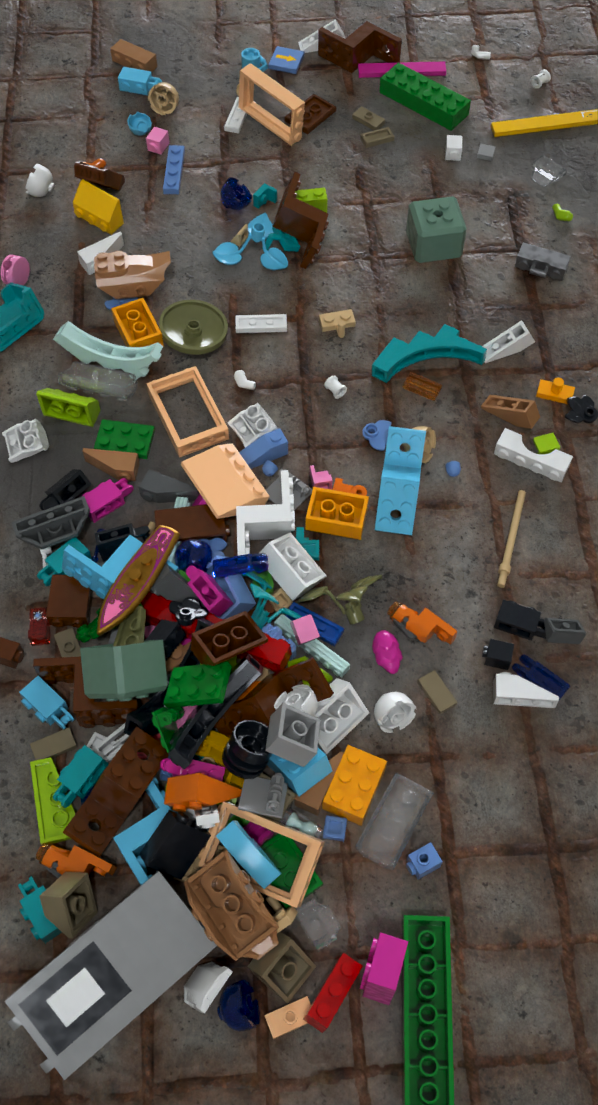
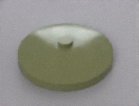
(193, 327)

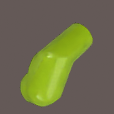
(562, 215)

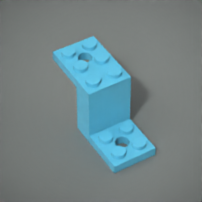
(400, 480)
(97, 577)
(135, 837)

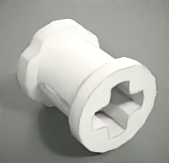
(540, 78)
(335, 387)

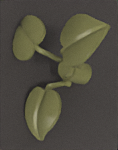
(352, 608)

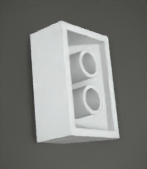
(292, 566)
(339, 714)

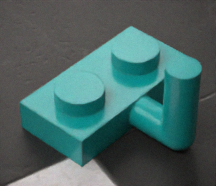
(287, 241)

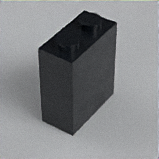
(174, 844)

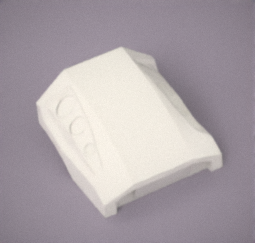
(252, 424)
(25, 440)
(205, 985)

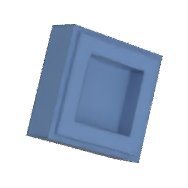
(335, 828)

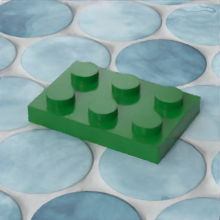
(125, 437)
(197, 685)
(287, 859)

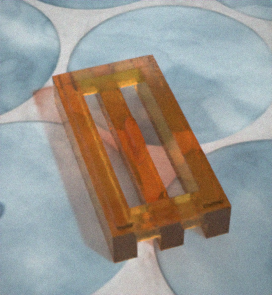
(422, 383)

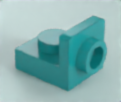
(264, 194)

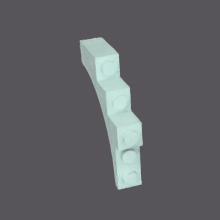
(111, 356)

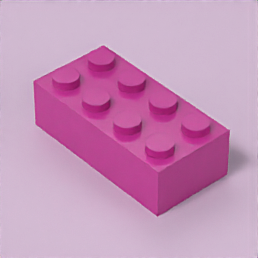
(383, 968)

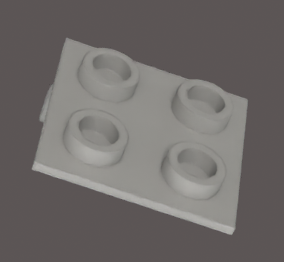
(300, 491)
(264, 796)

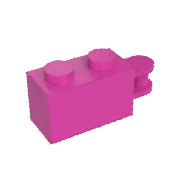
(107, 498)
(208, 591)
(196, 766)

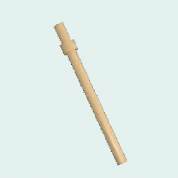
(504, 568)

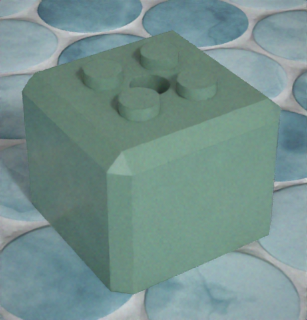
(435, 229)
(124, 670)

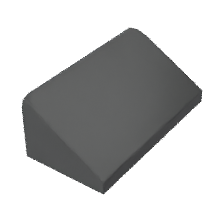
(564, 631)

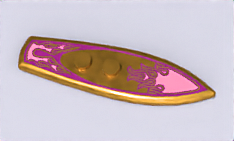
(136, 578)

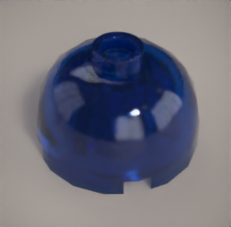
(234, 195)
(193, 553)
(238, 1008)

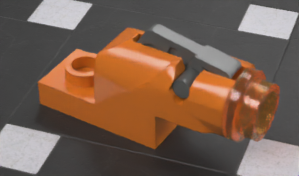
(421, 625)
(77, 860)

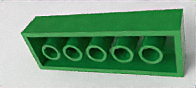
(424, 96)

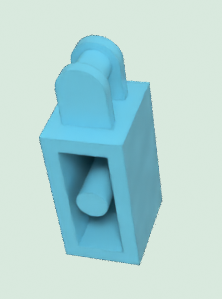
(136, 80)
(45, 703)

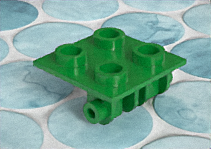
(164, 721)

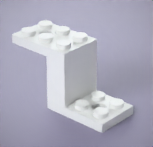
(266, 521)

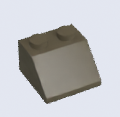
(69, 902)
(283, 968)

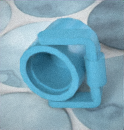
(253, 56)

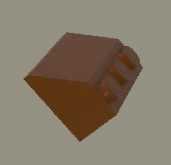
(226, 639)

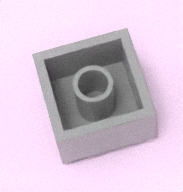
(293, 735)

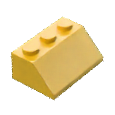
(97, 207)

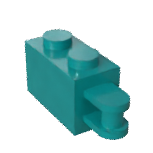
(55, 560)
(79, 776)
(33, 910)

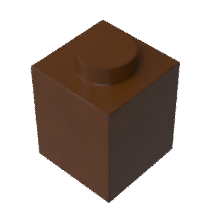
(10, 653)

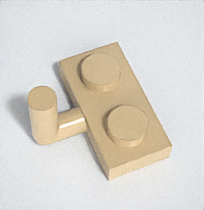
(337, 321)
(282, 916)

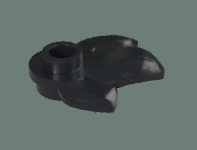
(580, 410)
(187, 611)

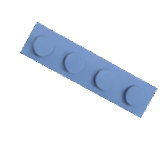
(173, 169)

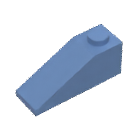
(267, 447)

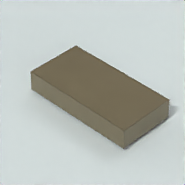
(377, 137)
(437, 692)
(54, 745)

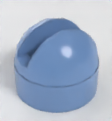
(269, 468)
(453, 468)

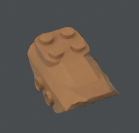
(130, 275)
(231, 909)

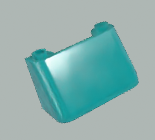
(18, 313)

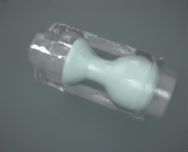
(308, 826)

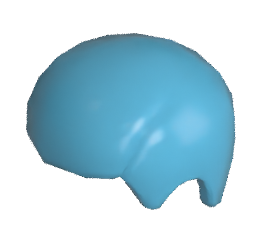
(139, 124)

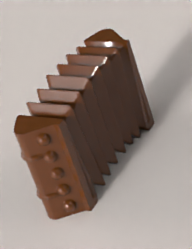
(99, 176)

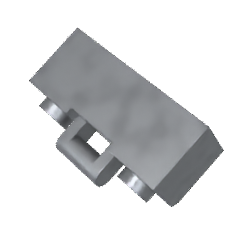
(542, 261)

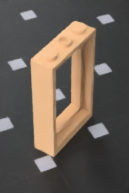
(252, 75)
(197, 441)
(307, 865)

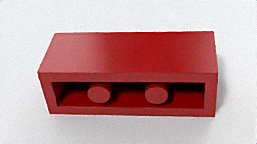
(332, 992)

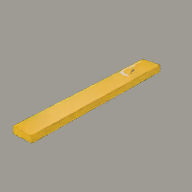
(544, 123)

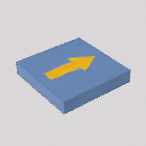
(286, 60)

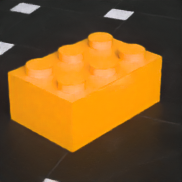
(136, 324)
(337, 513)
(354, 785)

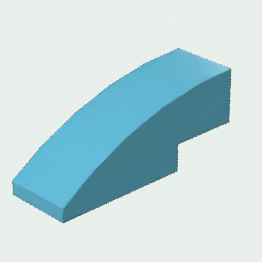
(248, 854)

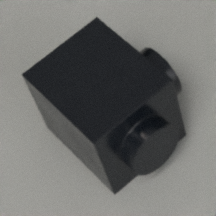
(498, 654)

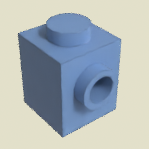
(423, 861)

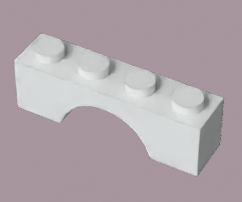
(551, 465)

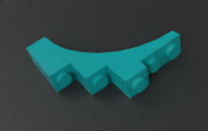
(422, 347)

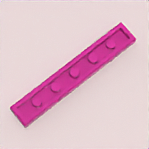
(368, 70)

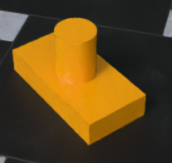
(555, 390)

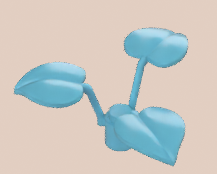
(258, 230)

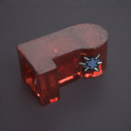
(39, 627)

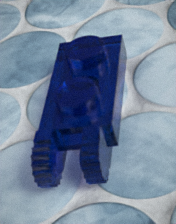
(240, 564)
(541, 676)

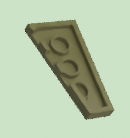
(132, 628)

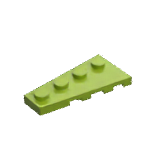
(50, 814)

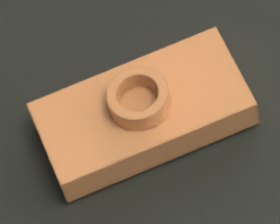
(288, 1017)

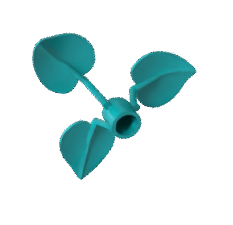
(260, 615)

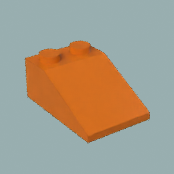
(197, 791)

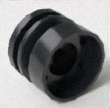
(246, 751)

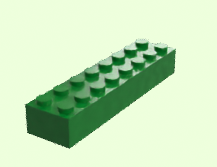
(427, 1012)

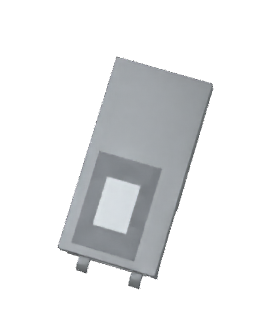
(109, 975)

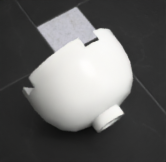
(39, 182)
(300, 698)
(394, 710)

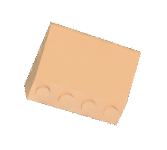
(224, 480)

